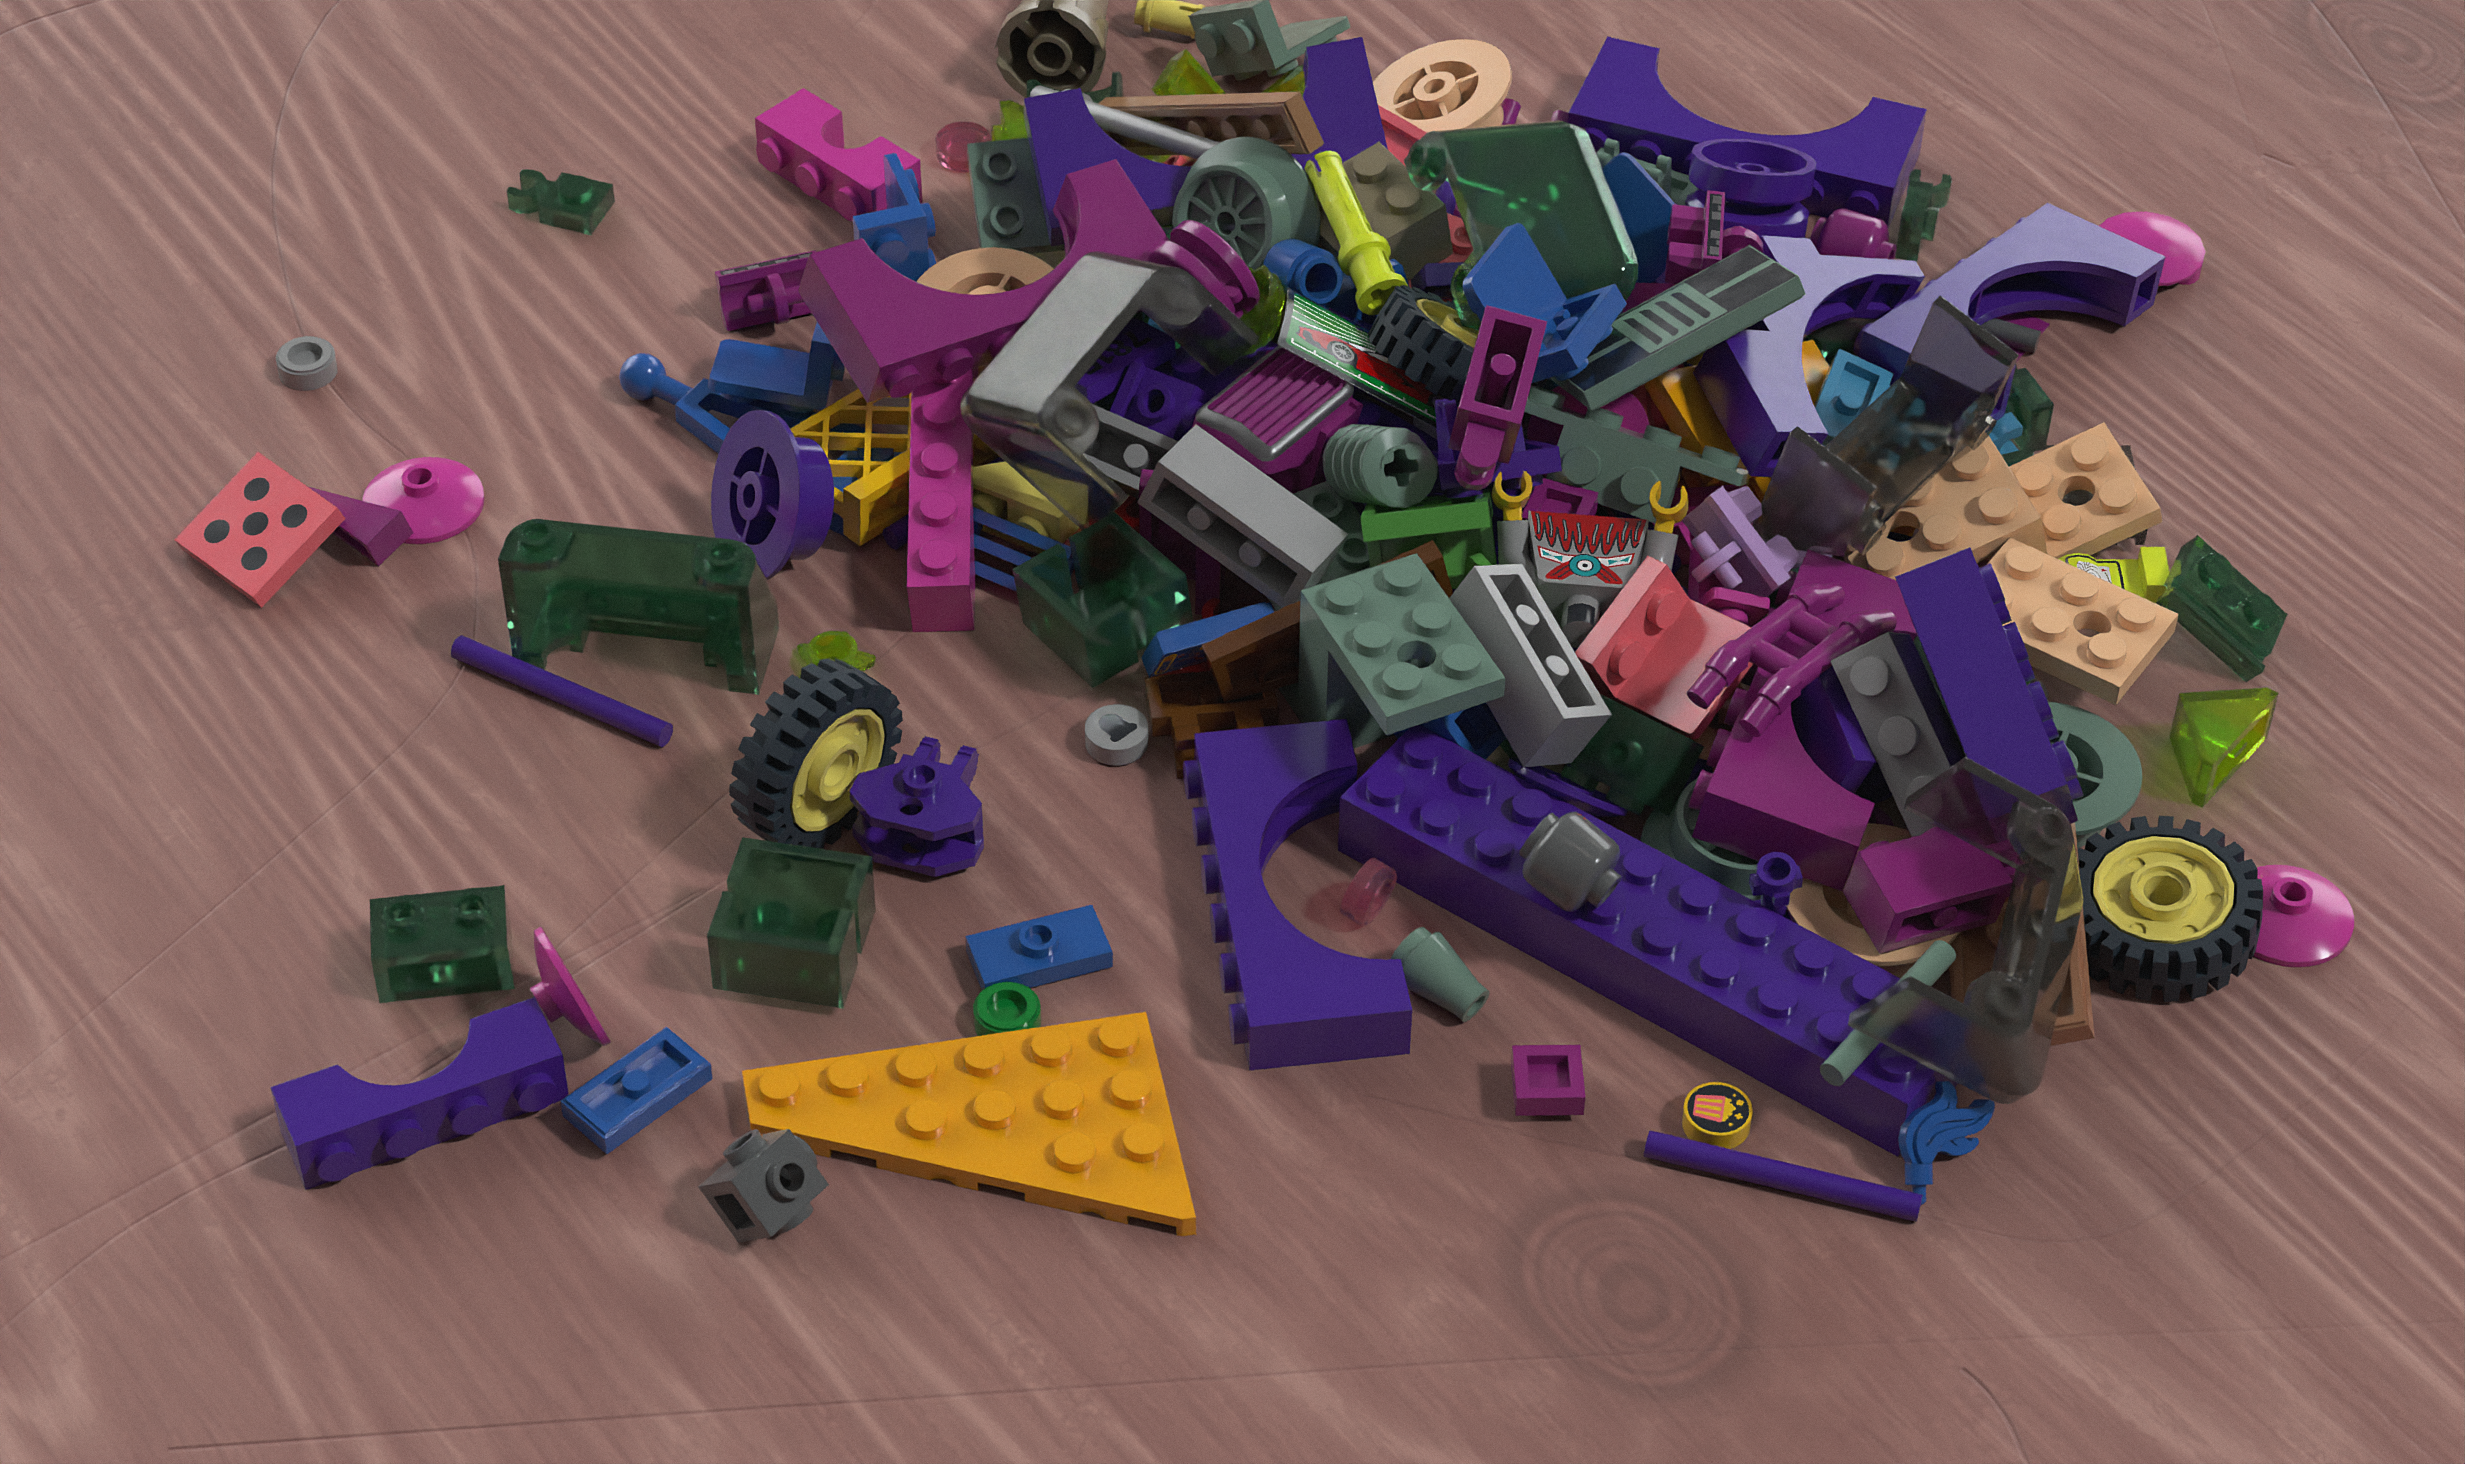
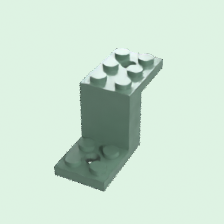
(1387, 653)

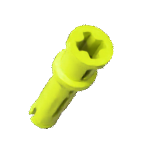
(1362, 252)

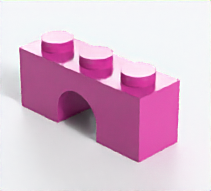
(806, 146)

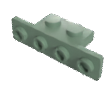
(1622, 462)

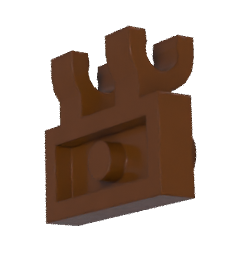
(1192, 704)

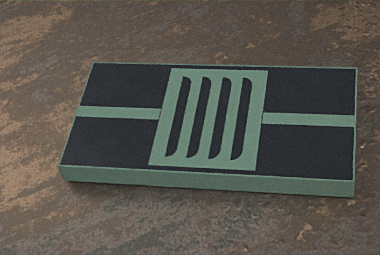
(1683, 324)

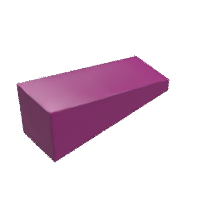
(369, 527)

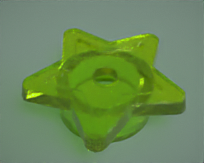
(834, 646)

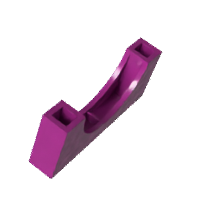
(909, 334)
(1767, 786)

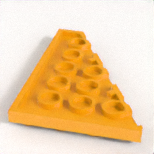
(1040, 1111)

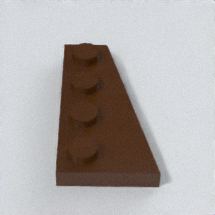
(1267, 650)

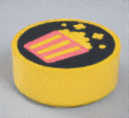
(1717, 1115)

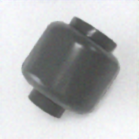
(1571, 861)

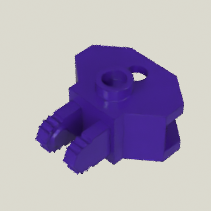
(921, 806)

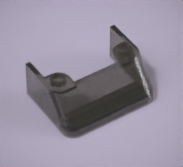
(1027, 393)
(1845, 492)
(2008, 1016)

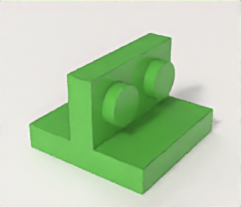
(1454, 524)

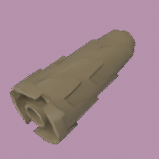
(1054, 43)

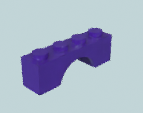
(349, 1125)

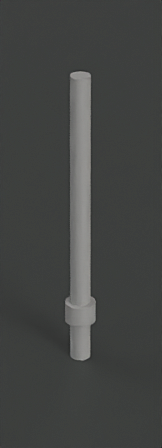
(1141, 128)

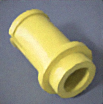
(1166, 16)

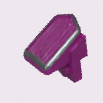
(1281, 417)

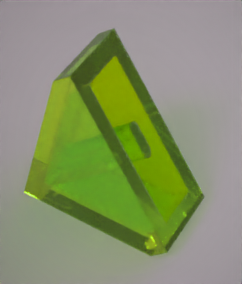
(2217, 734)

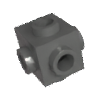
(764, 1184)

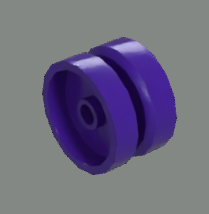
(1759, 184)

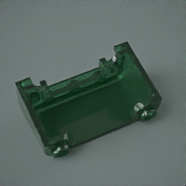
(1537, 178)
(639, 583)

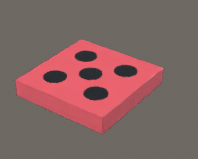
(260, 529)

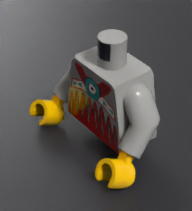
(1580, 558)

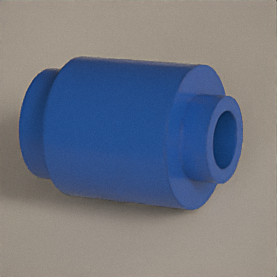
(1305, 270)

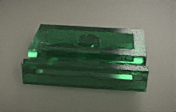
(2222, 608)

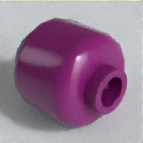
(1852, 236)

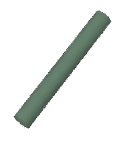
(1859, 1045)

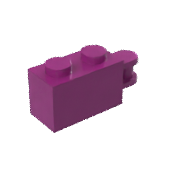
(1495, 394)
(1925, 888)

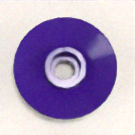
(1567, 790)

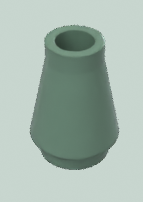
(1440, 974)

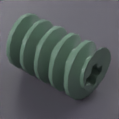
(1379, 465)

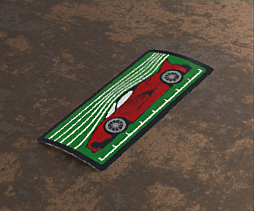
(1347, 353)

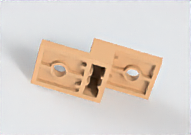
(1985, 502)
(2056, 599)

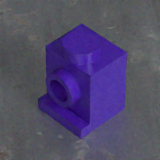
(1158, 401)

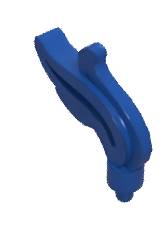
(1940, 1129)

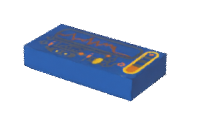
(1183, 644)

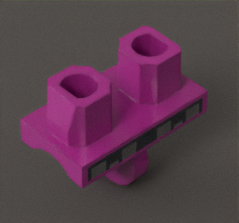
(1699, 240)
(762, 291)

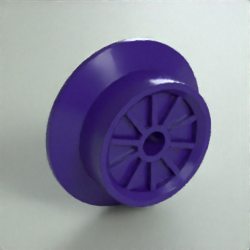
(771, 491)

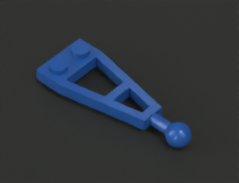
(645, 377)

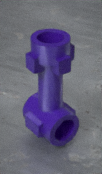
(1775, 880)

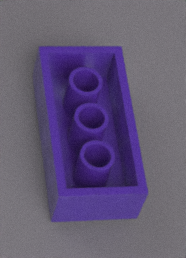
(1985, 675)

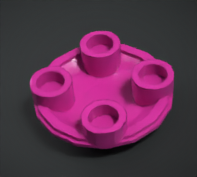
(2167, 237)

